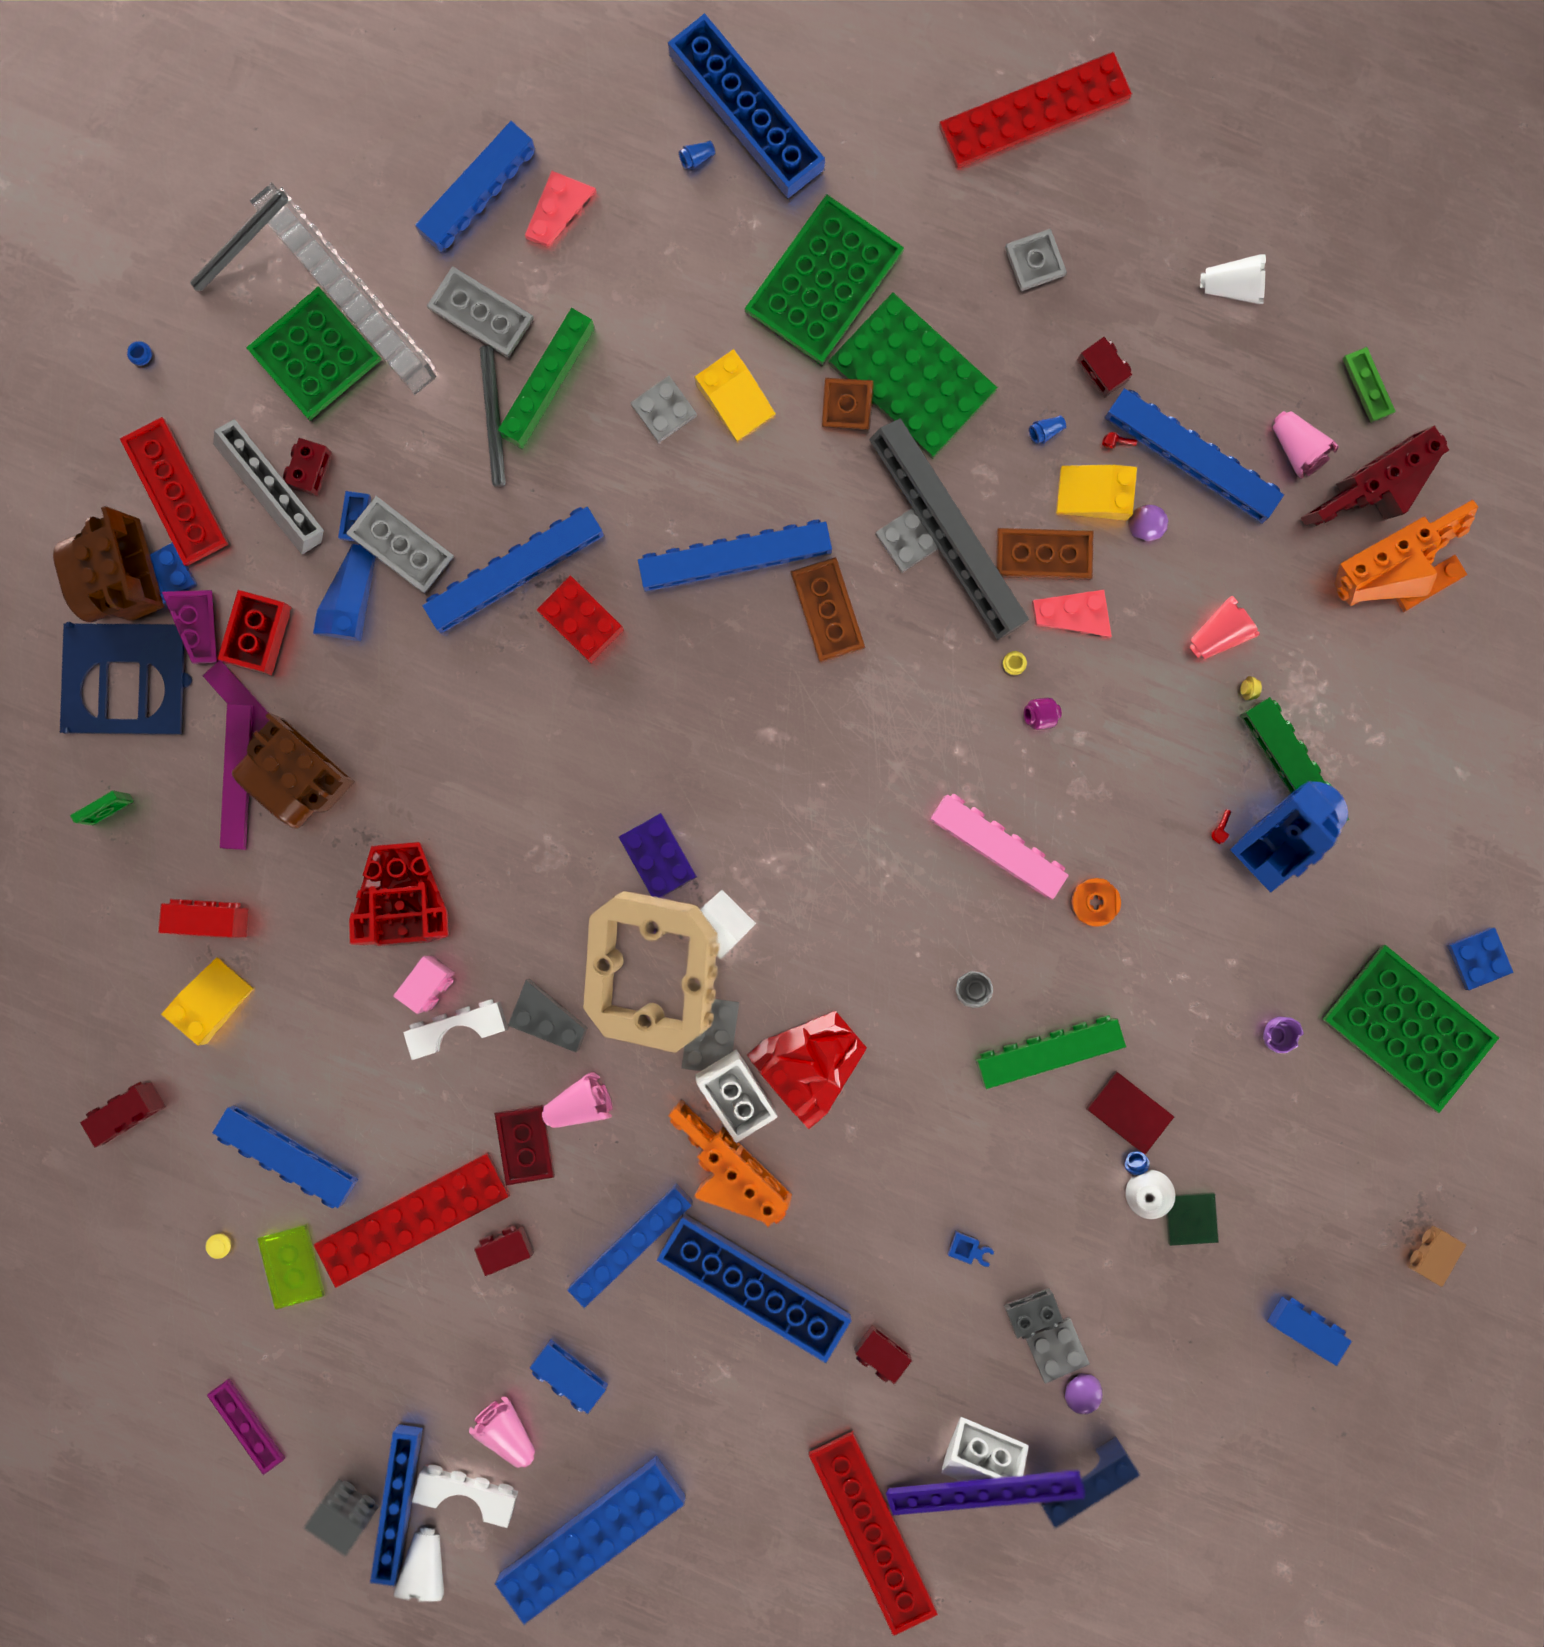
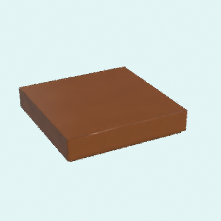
(847, 403)

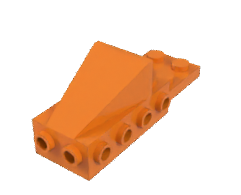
(1403, 561)
(737, 1177)

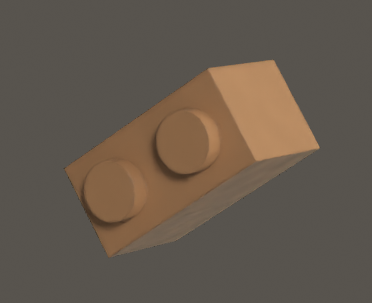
(1436, 1255)

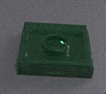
(1192, 1220)

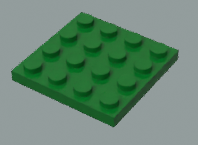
(314, 353)

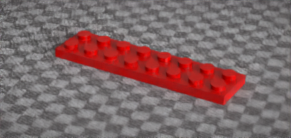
(1035, 109)
(411, 1220)
(873, 1533)

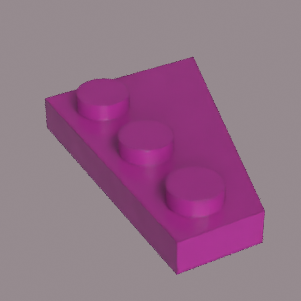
(195, 623)

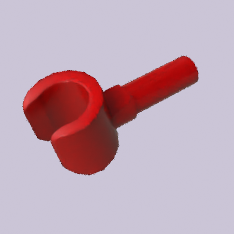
(1112, 438)
(1219, 834)

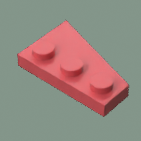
(557, 205)
(1074, 612)

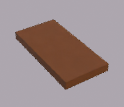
(1045, 553)
(827, 609)

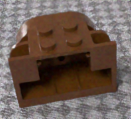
(108, 569)
(289, 773)

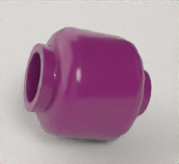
(1042, 713)

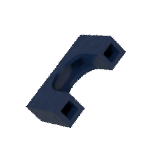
(1109, 1475)

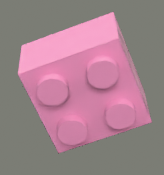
(424, 984)

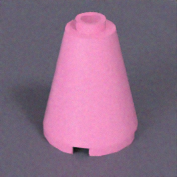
(1303, 443)
(579, 1104)
(503, 1433)

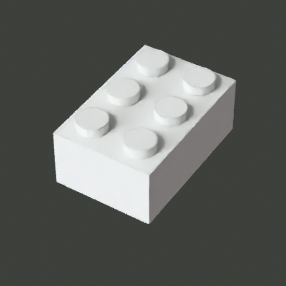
(736, 1096)

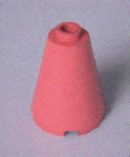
(1224, 630)

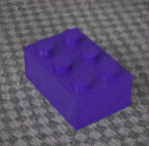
(657, 856)

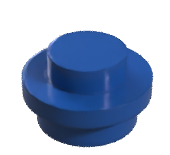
(139, 353)
(1137, 1163)

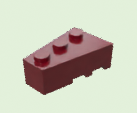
(122, 1113)

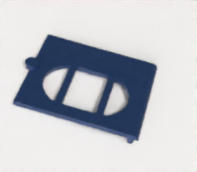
(126, 643)

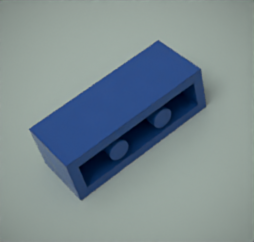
(1310, 1330)
(568, 1377)

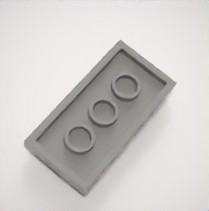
(480, 312)
(400, 545)

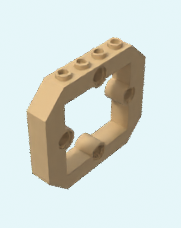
(633, 1025)

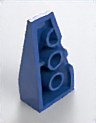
(346, 600)

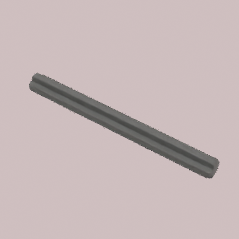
(239, 240)
(492, 415)

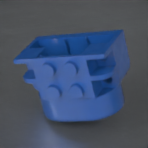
(1293, 834)

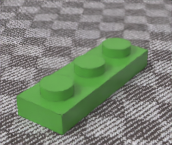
(1368, 385)

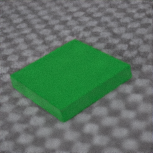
(102, 808)

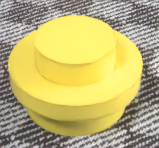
(1014, 663)
(1251, 688)
(218, 1246)

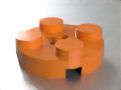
(1085, 892)

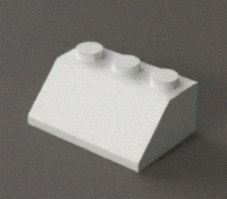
(983, 1453)

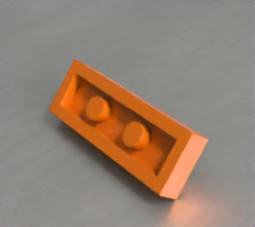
(1448, 573)

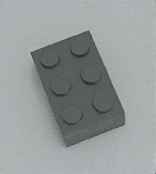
(341, 1516)

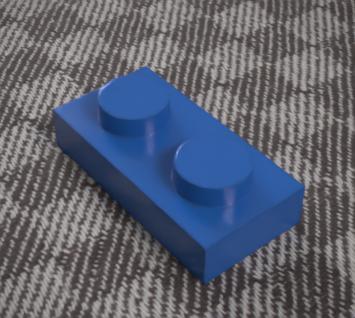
(353, 507)

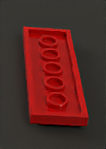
(174, 491)

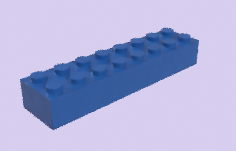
(746, 106)
(754, 1288)
(590, 1540)

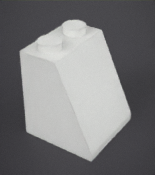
(727, 920)

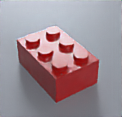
(580, 619)
(254, 632)
(203, 918)

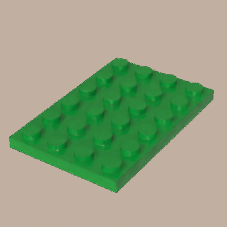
(824, 279)
(914, 374)
(1411, 1028)

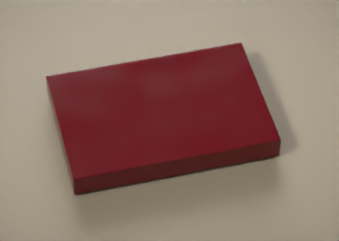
(1130, 1112)
(524, 1145)

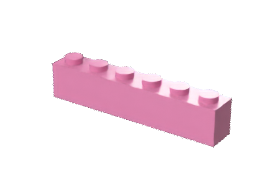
(999, 847)

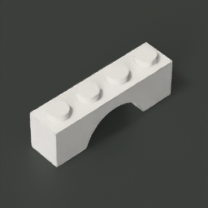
(426, 1039)
(494, 1500)

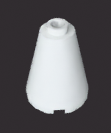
(1237, 279)
(1155, 1184)
(422, 1569)

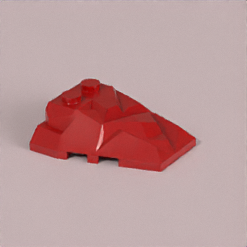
(398, 899)
(809, 1064)

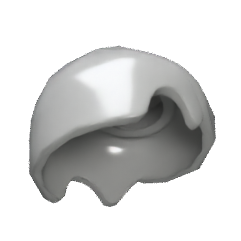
(974, 989)

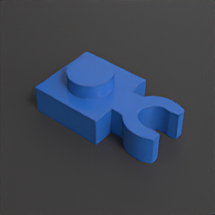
(966, 1249)

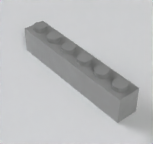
(268, 486)

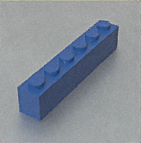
(475, 186)
(284, 1156)
(630, 1245)
(396, 1505)

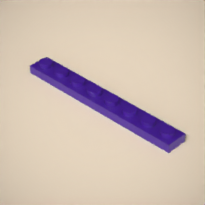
(986, 1493)

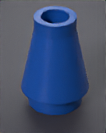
(695, 154)
(1045, 429)

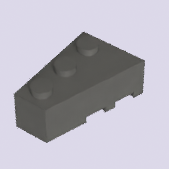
(546, 1019)

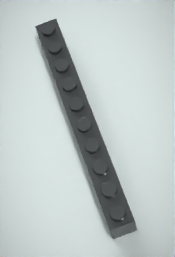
(948, 528)

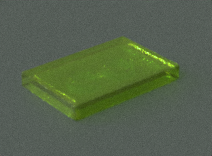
(290, 1266)

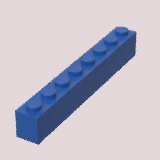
(1194, 455)
(735, 556)
(513, 569)

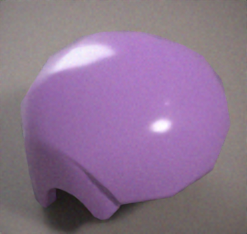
(1148, 522)
(1282, 1034)
(1083, 1394)

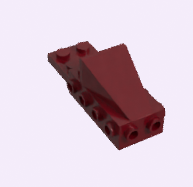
(1387, 481)

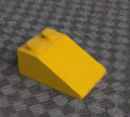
(734, 395)
(1097, 491)
(207, 1002)

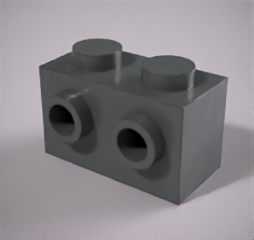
(1033, 1314)

